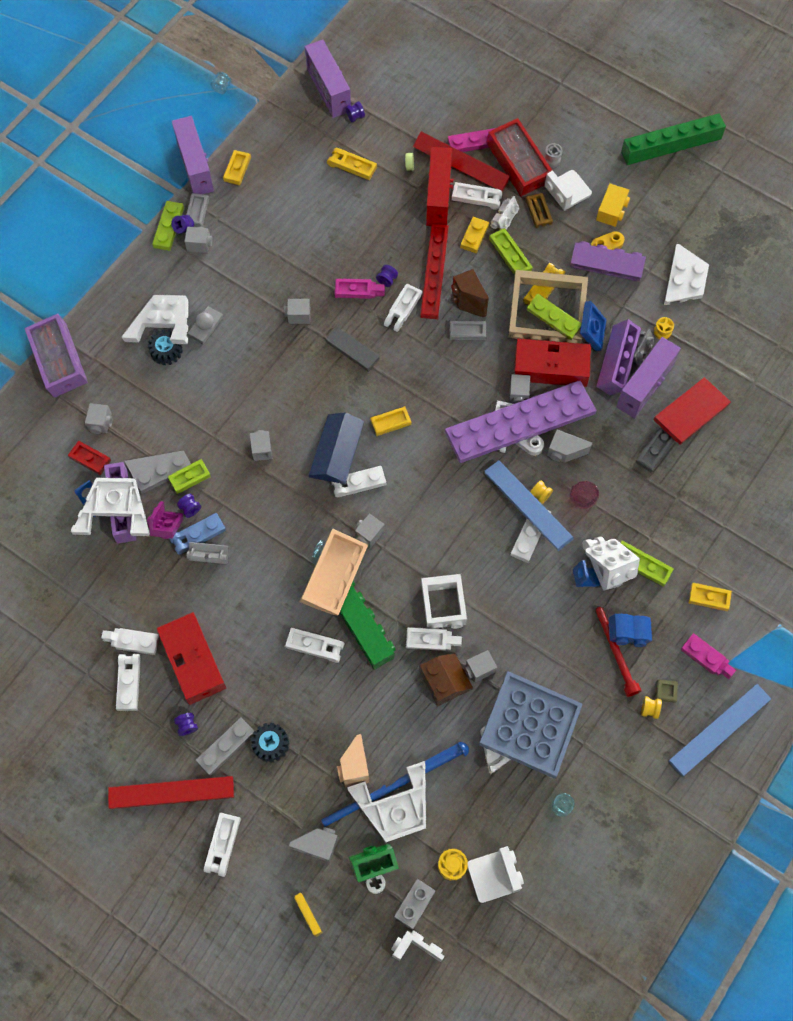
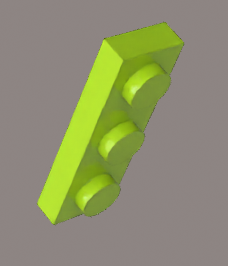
(165, 234)
(509, 251)
(554, 316)
(651, 567)

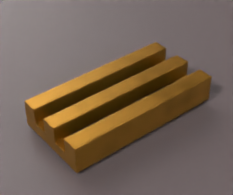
(537, 223)

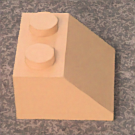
(353, 764)

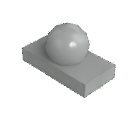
(205, 324)

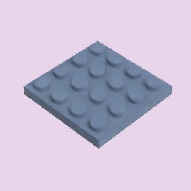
(530, 724)

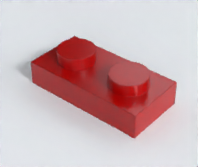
(89, 457)

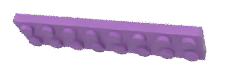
(520, 421)

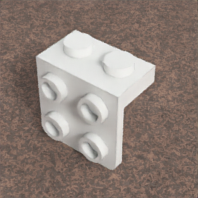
(567, 188)
(616, 560)
(495, 875)
(401, 946)

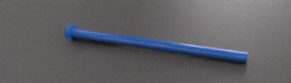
(430, 764)

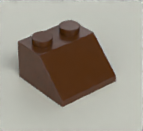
(469, 294)
(445, 678)

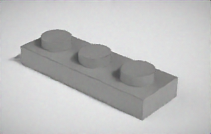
(225, 746)

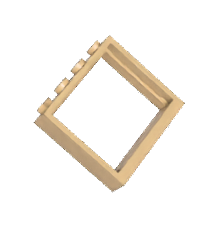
(548, 280)

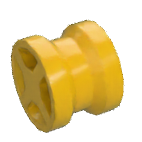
(667, 327)
(541, 492)
(651, 707)

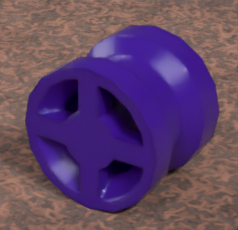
(355, 111)
(180, 223)
(387, 275)
(188, 505)
(185, 724)

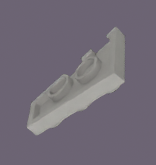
(154, 470)

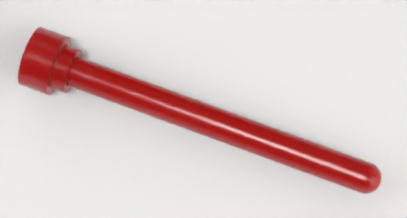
(631, 687)

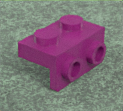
(164, 523)

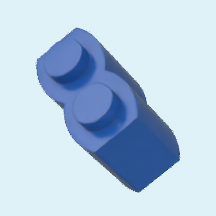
(630, 629)

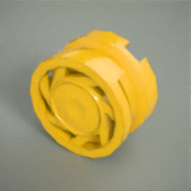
(452, 864)

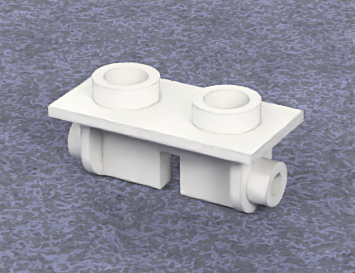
(508, 209)

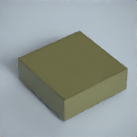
(666, 690)

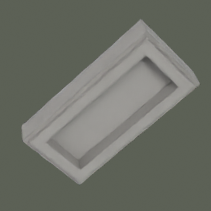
(197, 208)
(467, 330)

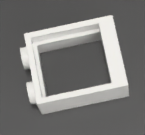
(442, 583)

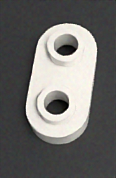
(527, 445)

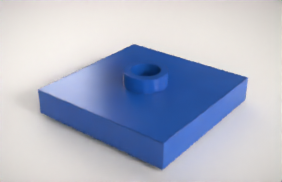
(593, 326)

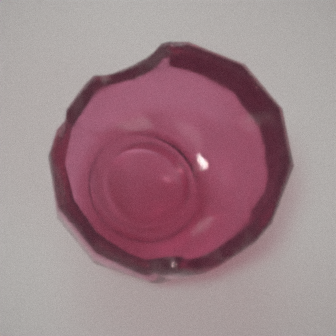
(584, 494)

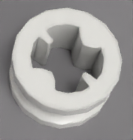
(373, 889)

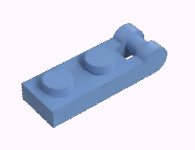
(198, 533)

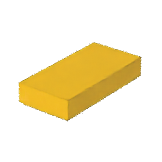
(390, 421)
(308, 915)

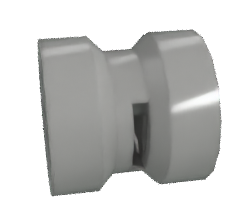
(553, 154)

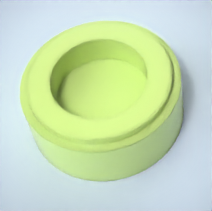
(409, 161)

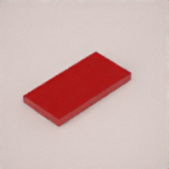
(692, 411)

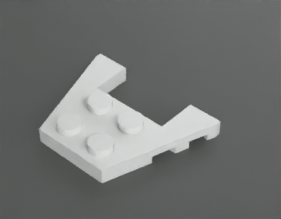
(161, 312)
(113, 498)
(398, 813)

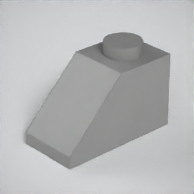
(567, 447)
(316, 844)

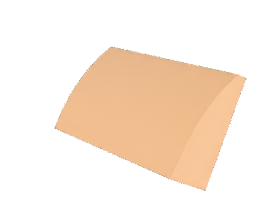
(334, 573)

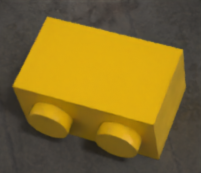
(612, 205)

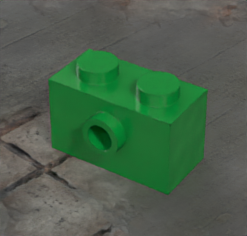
(373, 862)

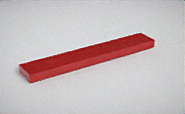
(464, 162)
(434, 271)
(171, 792)

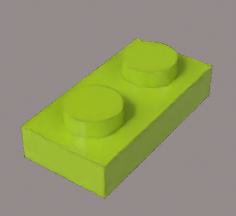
(189, 476)

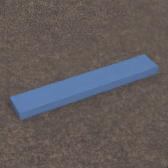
(528, 505)
(719, 730)

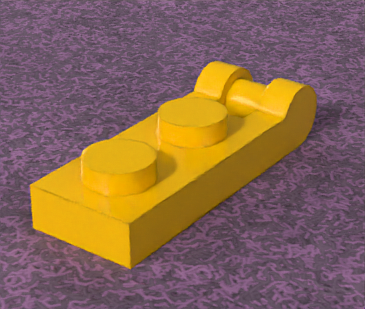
(352, 163)
(544, 291)

